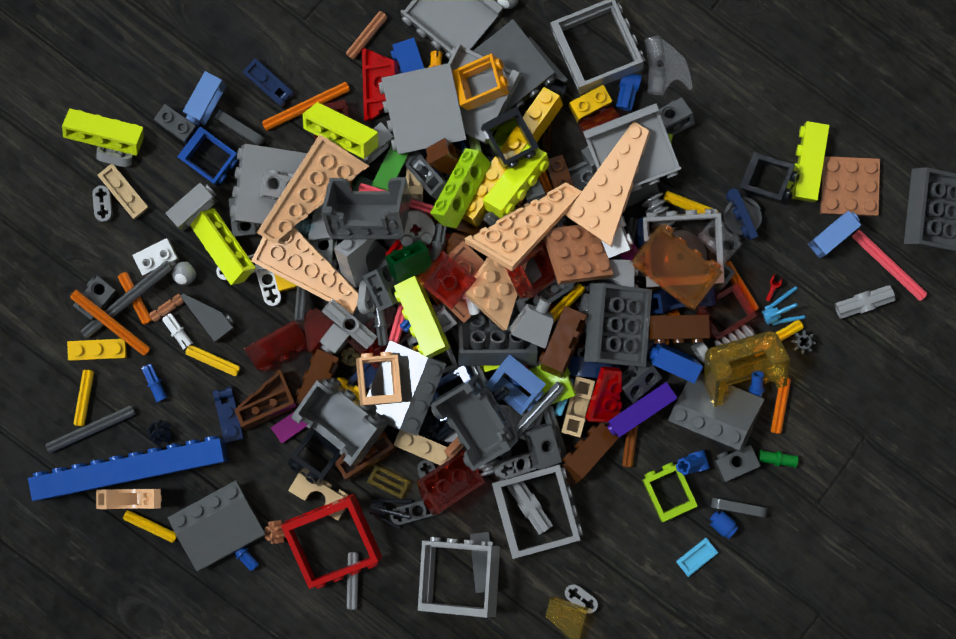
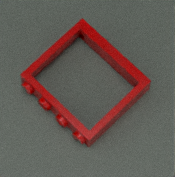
(364, 530)

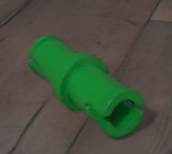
(777, 458)

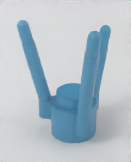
(772, 314)

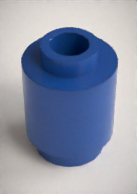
(723, 524)

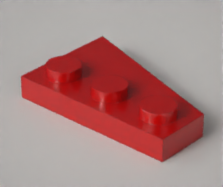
(606, 396)

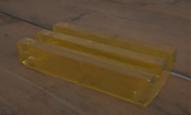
(402, 488)

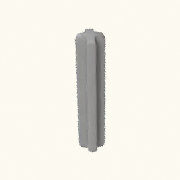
(352, 583)

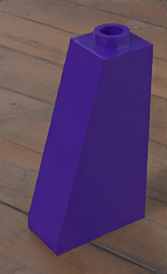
(641, 410)

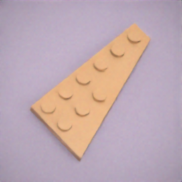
(309, 186)
(607, 193)
(524, 228)
(306, 267)
(494, 292)

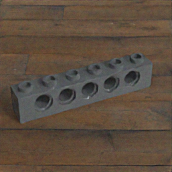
(675, 117)

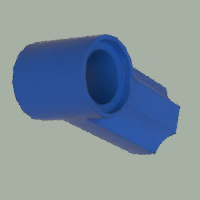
(628, 87)
(693, 463)

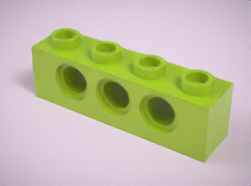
(460, 188)

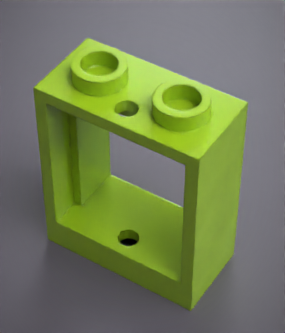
(664, 516)

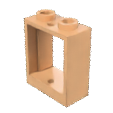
(396, 397)

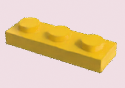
(96, 349)

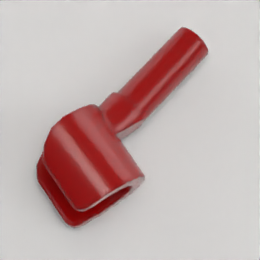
(774, 285)

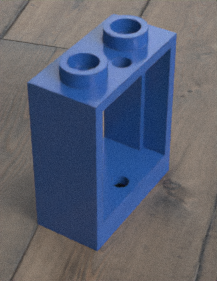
(193, 145)
(674, 362)

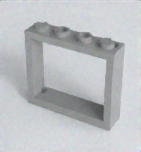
(583, 16)
(689, 215)
(570, 510)
(427, 577)

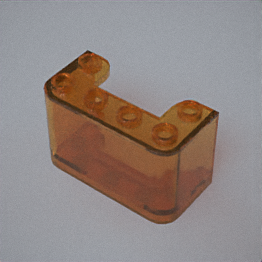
(676, 266)

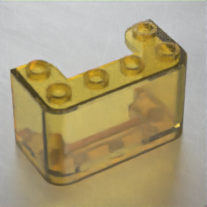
(738, 359)

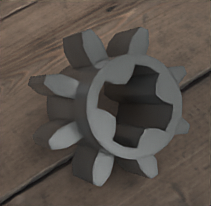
(808, 343)

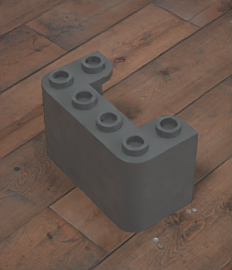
(366, 213)
(340, 419)
(477, 421)

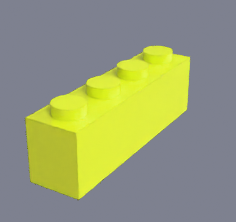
(340, 130)
(103, 132)
(810, 160)
(515, 183)
(222, 246)
(422, 317)

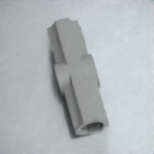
(864, 302)
(340, 315)
(530, 506)

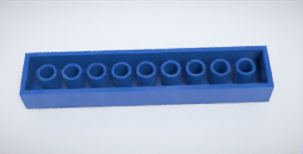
(129, 469)

